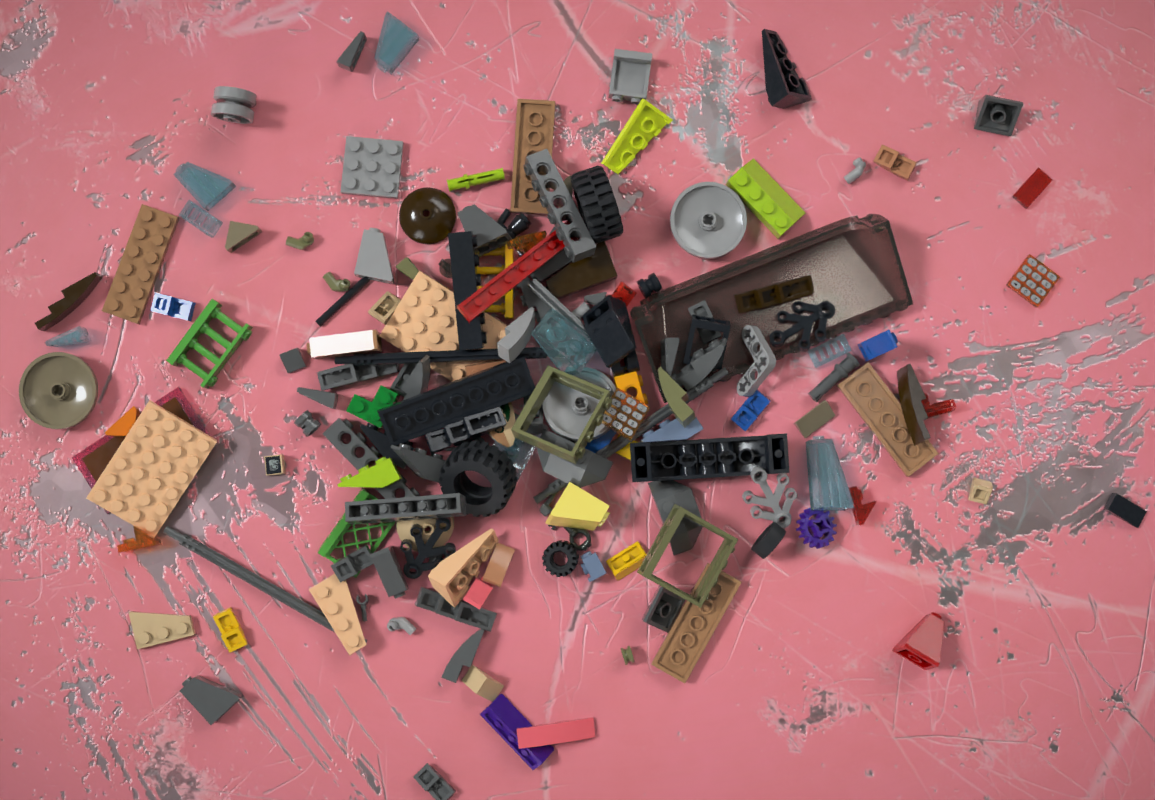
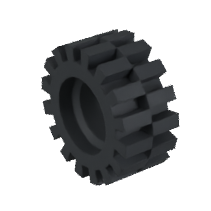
(551, 566)

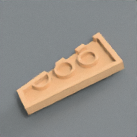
(337, 606)

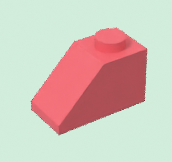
(478, 593)

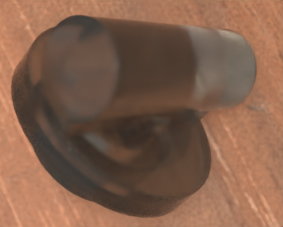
(445, 268)

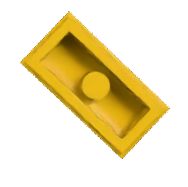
(626, 560)

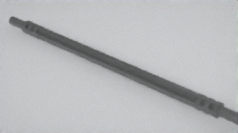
(645, 425)
(250, 577)

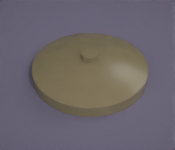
(58, 390)

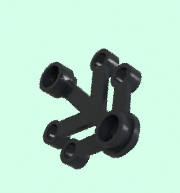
(804, 322)
(425, 550)

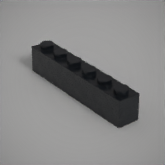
(466, 283)

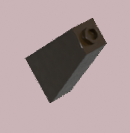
(583, 274)

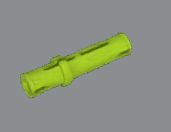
(475, 179)

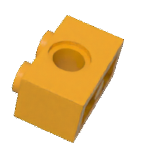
(631, 380)

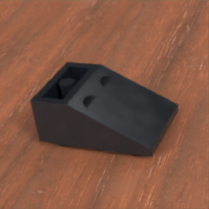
(610, 330)

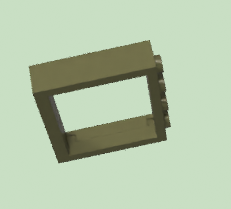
(538, 396)
(661, 542)

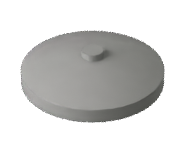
(708, 220)
(570, 410)

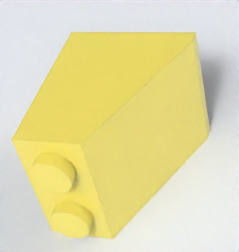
(578, 510)

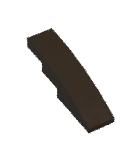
(774, 294)
(74, 296)
(912, 408)

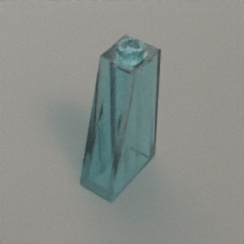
(826, 478)

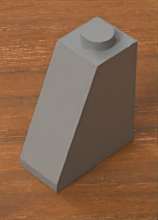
(374, 258)

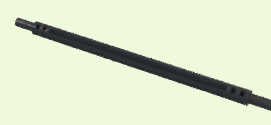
(435, 356)

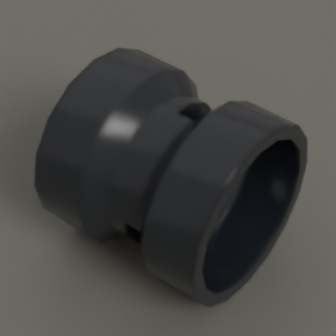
(648, 285)

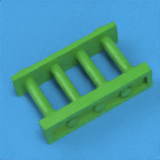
(202, 326)

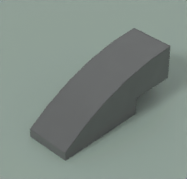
(419, 379)
(463, 656)

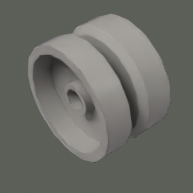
(233, 105)

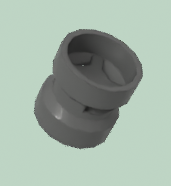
(307, 423)

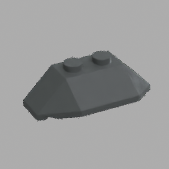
(587, 470)
(665, 496)

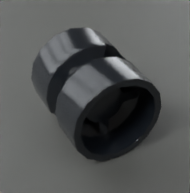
(631, 365)

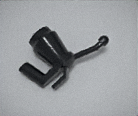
(516, 227)

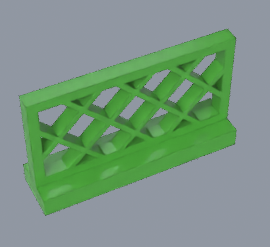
(343, 527)

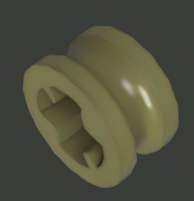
(627, 655)

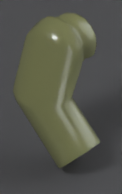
(301, 243)
(336, 285)

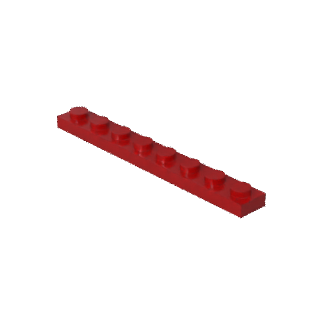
(511, 276)

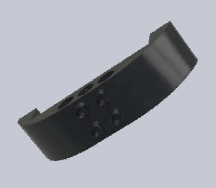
(708, 458)

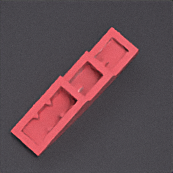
(556, 732)

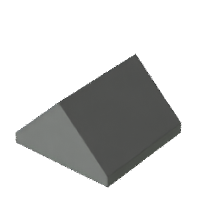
(997, 115)
(663, 609)

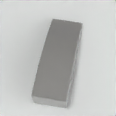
(517, 336)

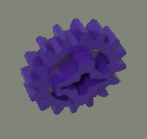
(816, 527)

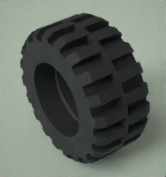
(597, 204)
(486, 461)

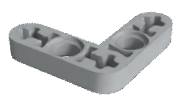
(763, 361)

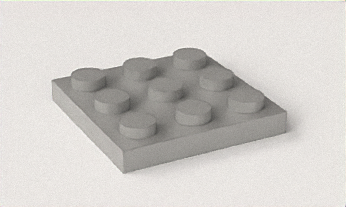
(372, 167)

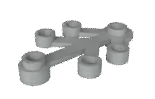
(771, 500)

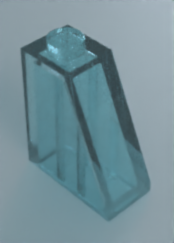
(393, 44)
(203, 184)

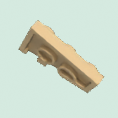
(157, 628)

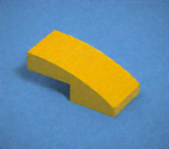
(230, 629)

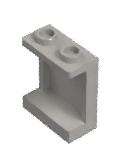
(630, 76)

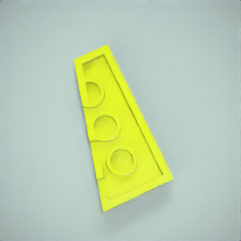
(635, 135)

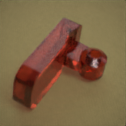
(938, 408)

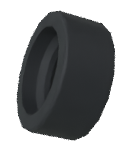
(768, 540)

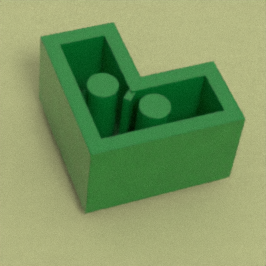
(368, 410)

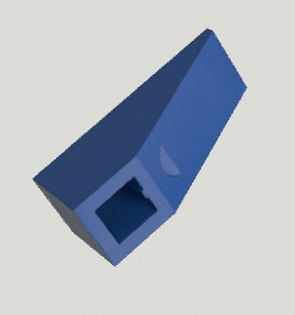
(878, 345)

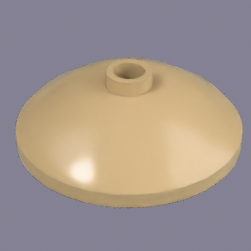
(404, 527)

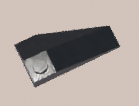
(781, 80)

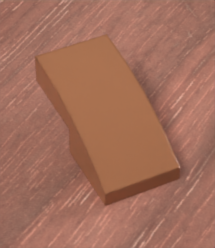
(894, 163)
(498, 564)

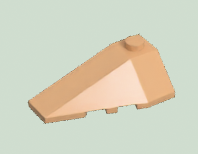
(455, 572)

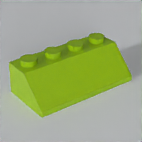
(765, 198)

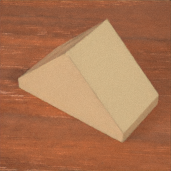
(384, 307)
(482, 683)

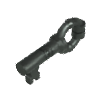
(573, 532)

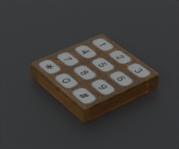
(1032, 280)
(624, 414)

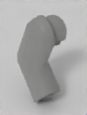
(857, 172)
(401, 623)

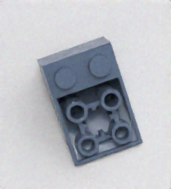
(672, 431)

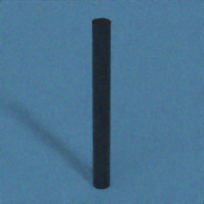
(342, 301)

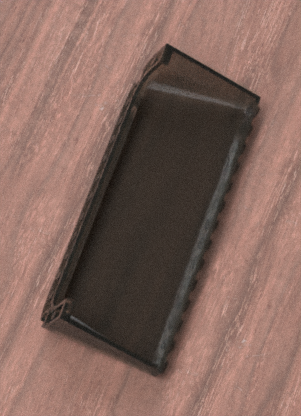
(849, 263)

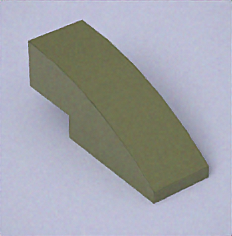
(676, 399)

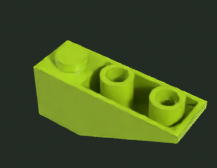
(377, 476)

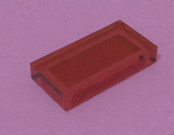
(1032, 188)

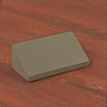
(814, 419)

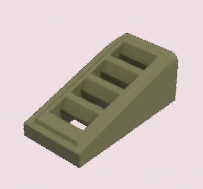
(407, 268)

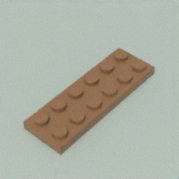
(532, 134)
(140, 264)
(885, 418)
(694, 628)

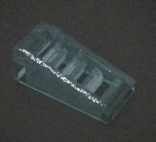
(211, 224)
(73, 336)
(844, 343)

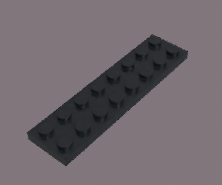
(456, 401)

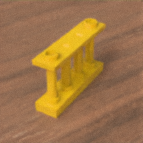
(508, 307)

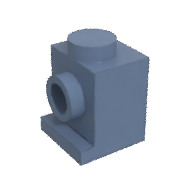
(592, 565)

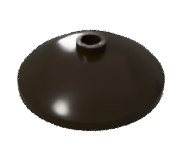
(430, 228)

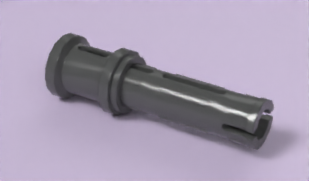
(840, 371)

